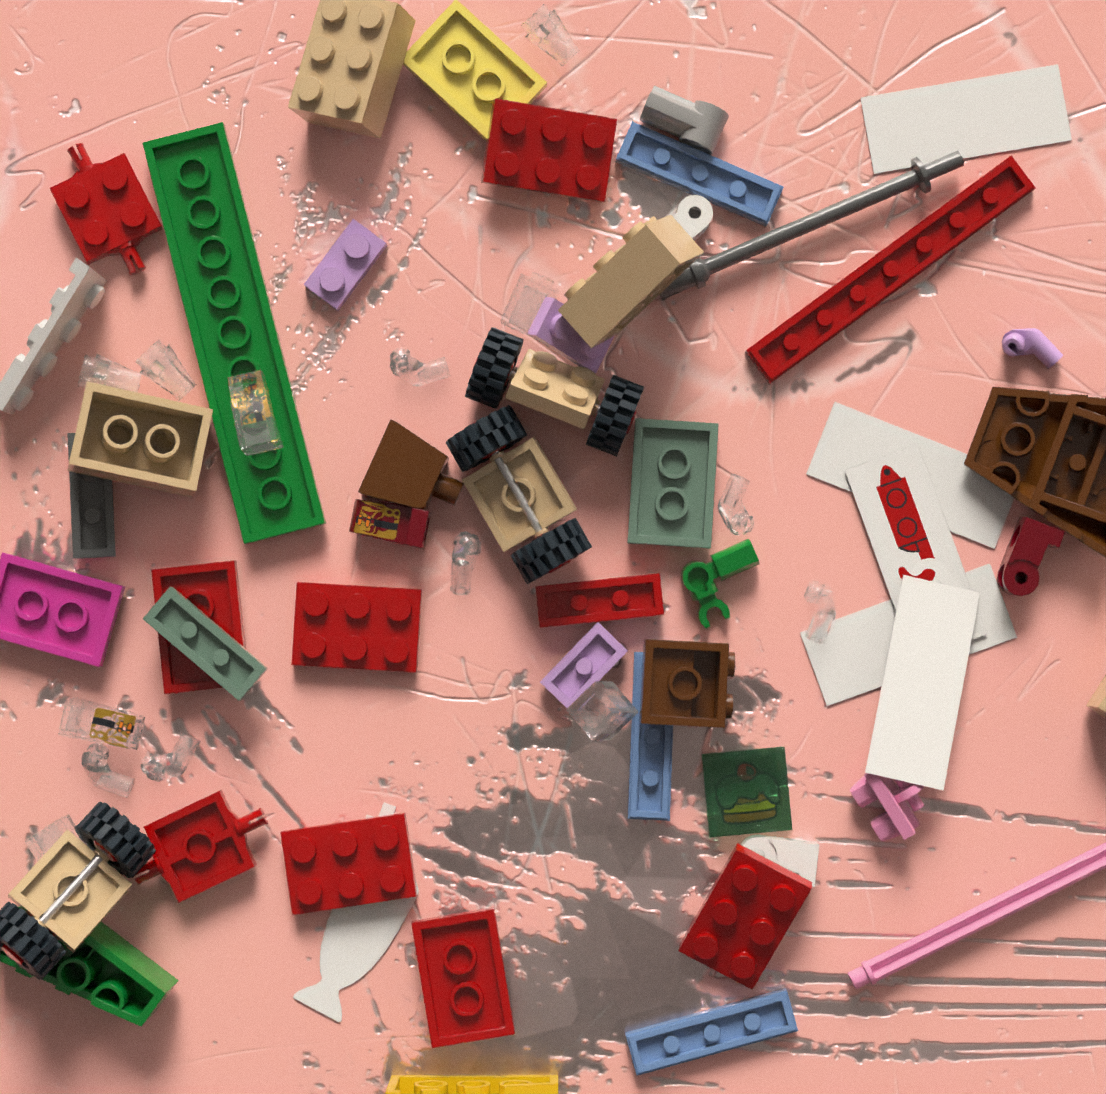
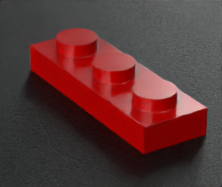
(599, 600)

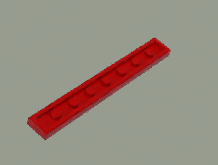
(890, 269)

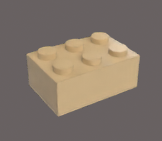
(352, 64)
(629, 279)
(140, 439)

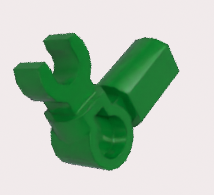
(700, 576)

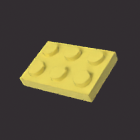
(470, 67)

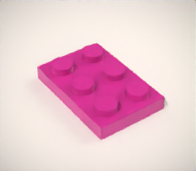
(57, 609)

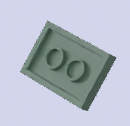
(672, 483)

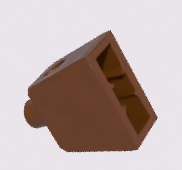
(408, 471)

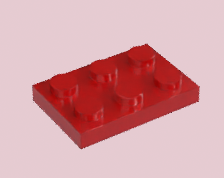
(549, 150)
(217, 594)
(356, 627)
(349, 863)
(745, 916)
(463, 977)

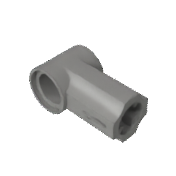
(695, 123)

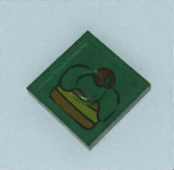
(746, 791)

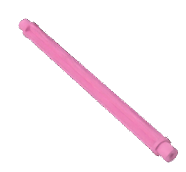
(979, 917)

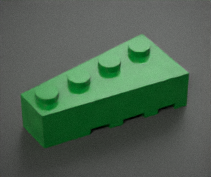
(110, 976)

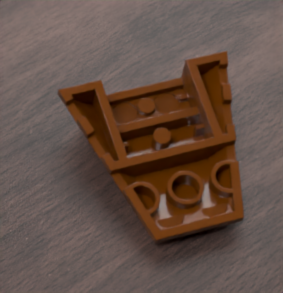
(1047, 456)

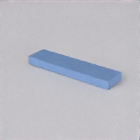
(699, 174)
(649, 761)
(711, 1031)

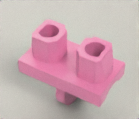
(898, 816)

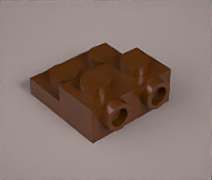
(686, 683)

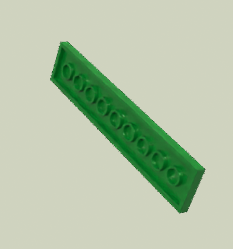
(232, 325)

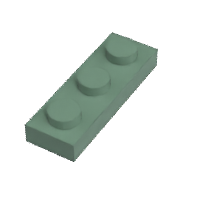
(205, 643)

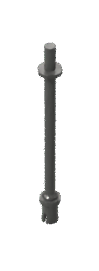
(919, 176)

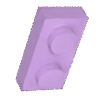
(345, 264)
(556, 333)
(583, 665)

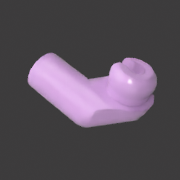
(1028, 342)

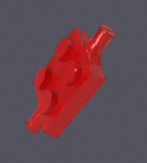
(106, 208)
(200, 846)

